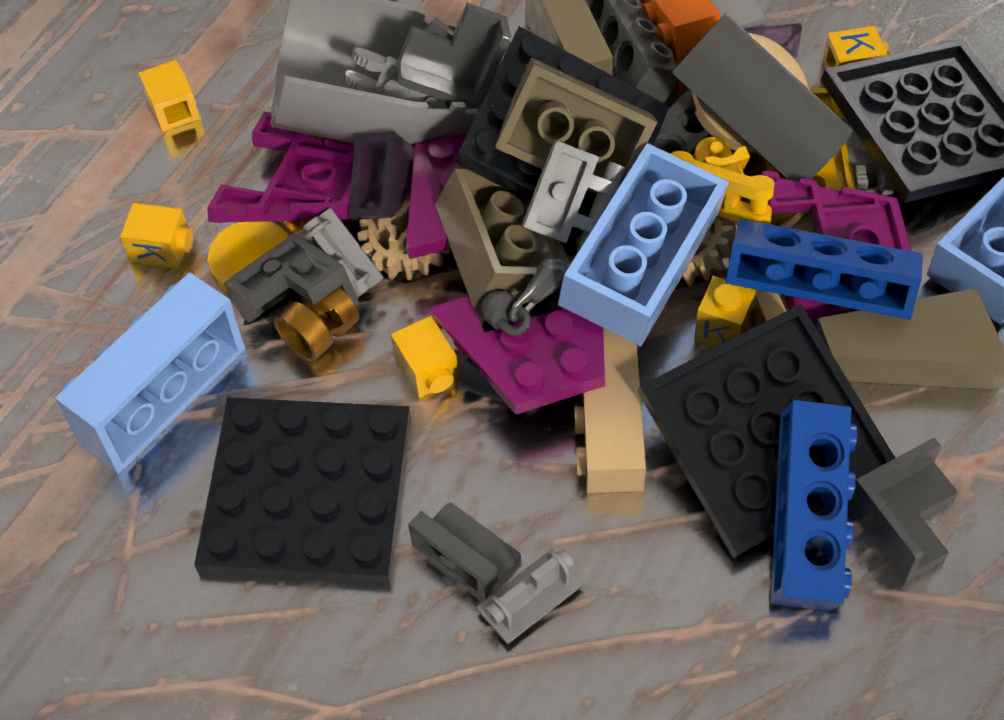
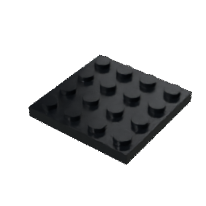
(925, 117)
(507, 171)
(726, 413)
(305, 491)

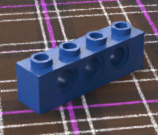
(825, 269)
(794, 578)

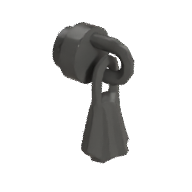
(503, 307)

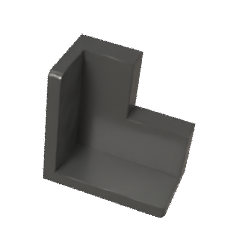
(456, 67)
(285, 269)
(893, 505)

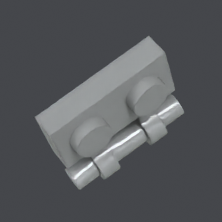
(562, 190)

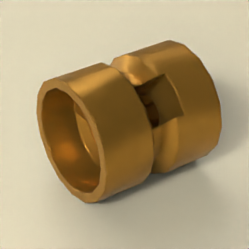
(310, 327)

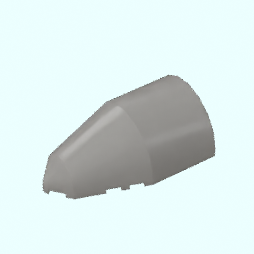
(317, 52)

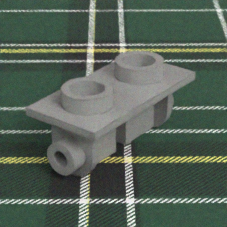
(335, 240)
(530, 595)

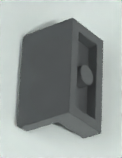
(464, 549)

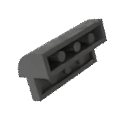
(762, 101)

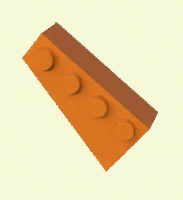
(681, 25)

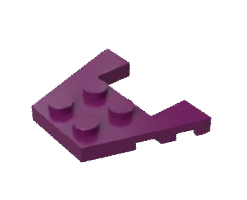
(431, 172)
(304, 186)
(839, 214)
(545, 364)

